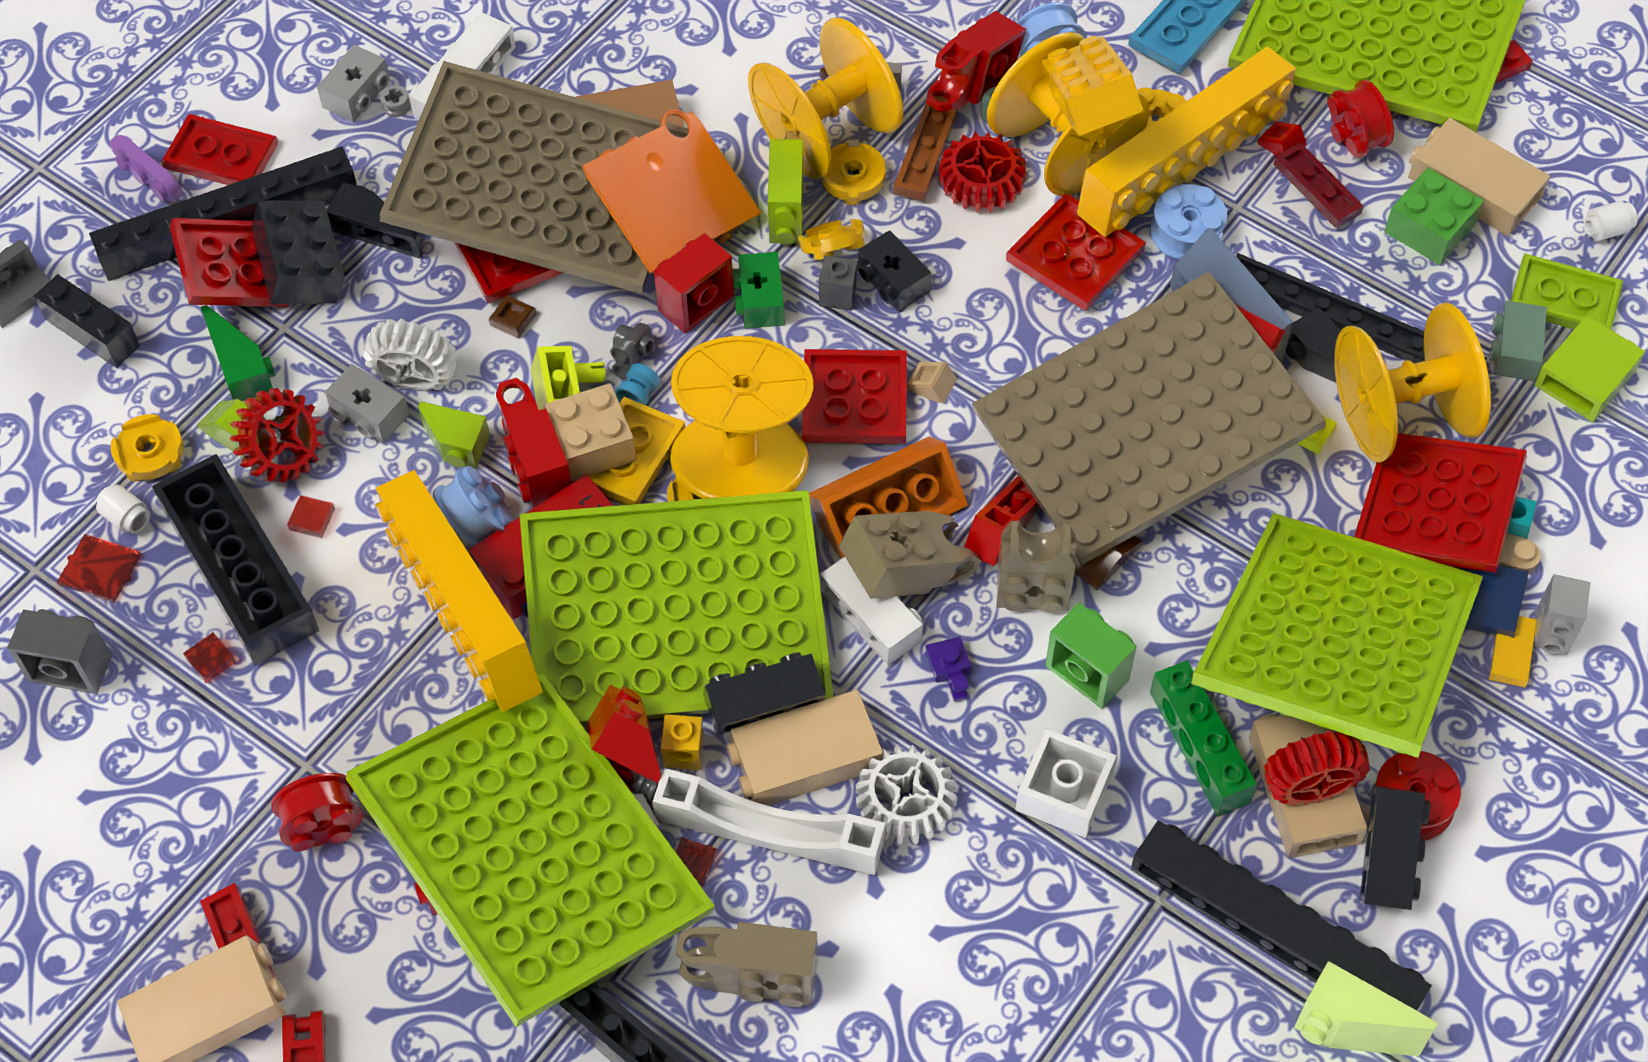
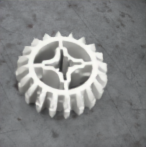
(409, 355)
(883, 779)

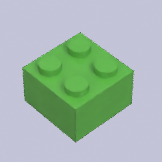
(1433, 216)
(1090, 655)

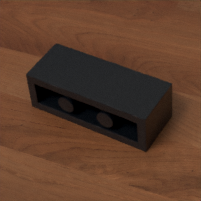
(87, 321)
(762, 692)
(1393, 847)

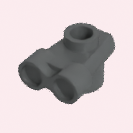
(629, 346)

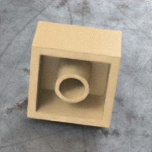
(592, 431)

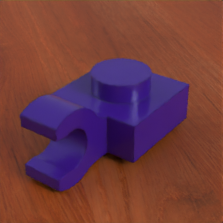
(950, 663)

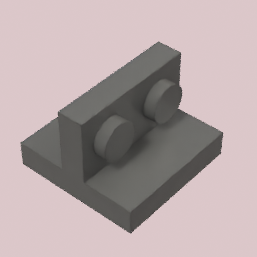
(18, 281)

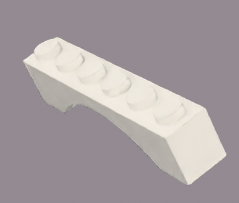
(830, 839)

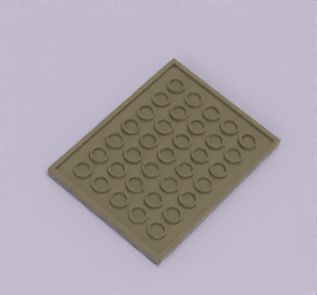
(505, 175)
(1147, 416)

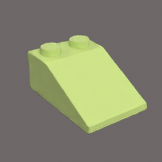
(1359, 1017)

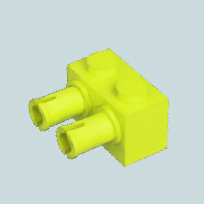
(558, 376)

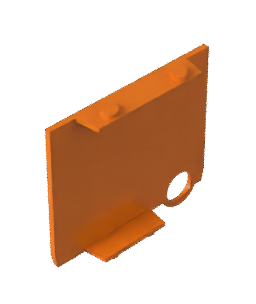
(670, 190)

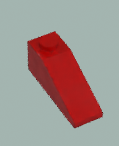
(1011, 504)

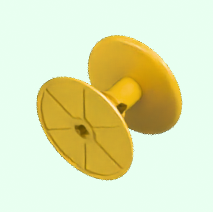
(856, 79)
(1026, 102)
(1451, 372)
(741, 404)

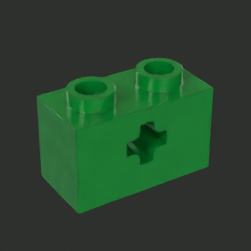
(761, 290)

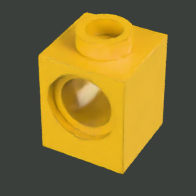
(682, 742)

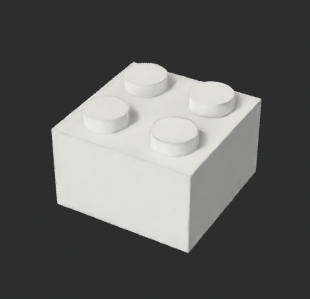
(1065, 782)

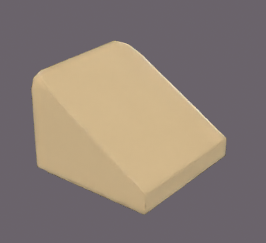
(932, 381)

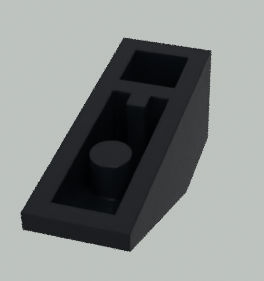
(357, 215)
(1314, 343)

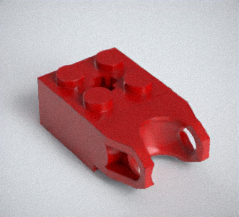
(975, 61)
(532, 446)

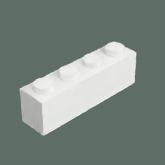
(480, 47)

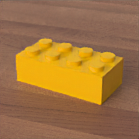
(1091, 85)

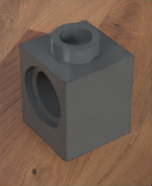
(838, 283)

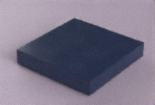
(1498, 601)

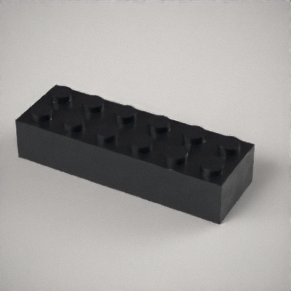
(236, 559)

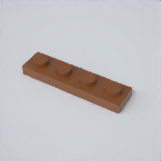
(924, 152)

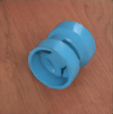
(639, 384)

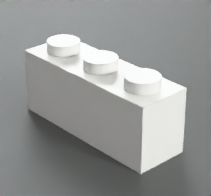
(881, 622)

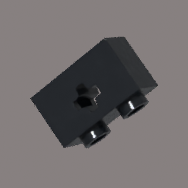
(893, 271)

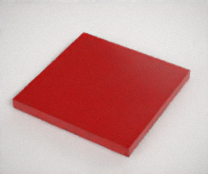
(1443, 500)

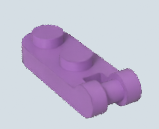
(145, 169)

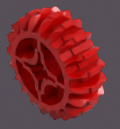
(982, 172)
(294, 415)
(1316, 768)

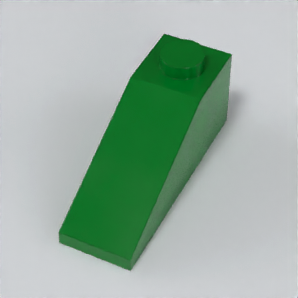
(239, 358)

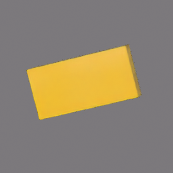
(1513, 655)

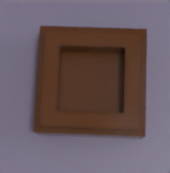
(512, 316)

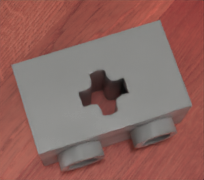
(353, 83)
(366, 404)
(1561, 614)

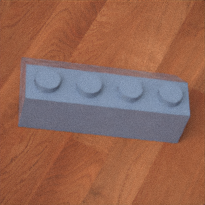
(1213, 256)

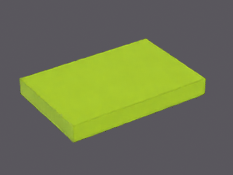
(1566, 291)

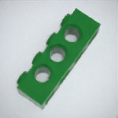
(1203, 739)

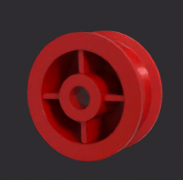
(1361, 118)
(1431, 776)
(316, 811)

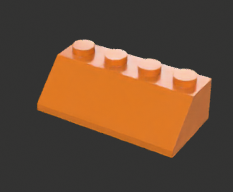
(904, 481)

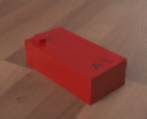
(501, 553)

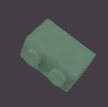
(1519, 340)

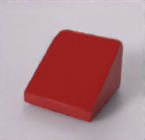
(1281, 137)

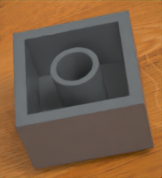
(60, 651)

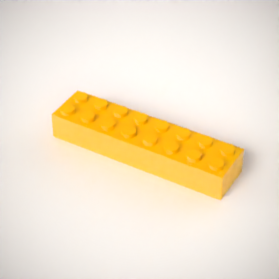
(1185, 141)
(458, 591)

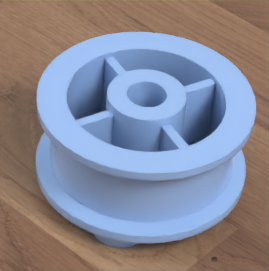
(1046, 22)
(1184, 216)
(473, 506)

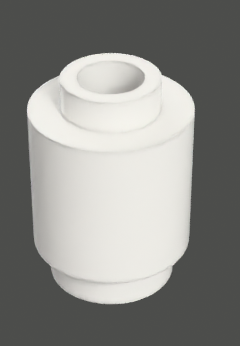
(1610, 220)
(122, 509)

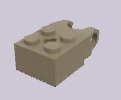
(905, 553)
(1035, 568)
(753, 962)

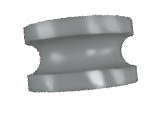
(395, 109)

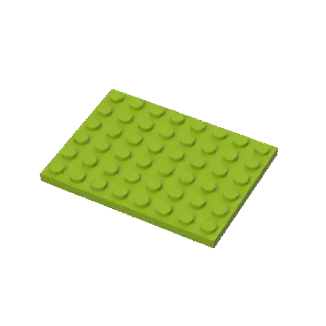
(1420, 54)
(671, 596)
(1340, 634)
(529, 849)

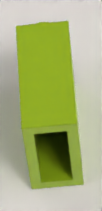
(785, 190)
(1589, 368)

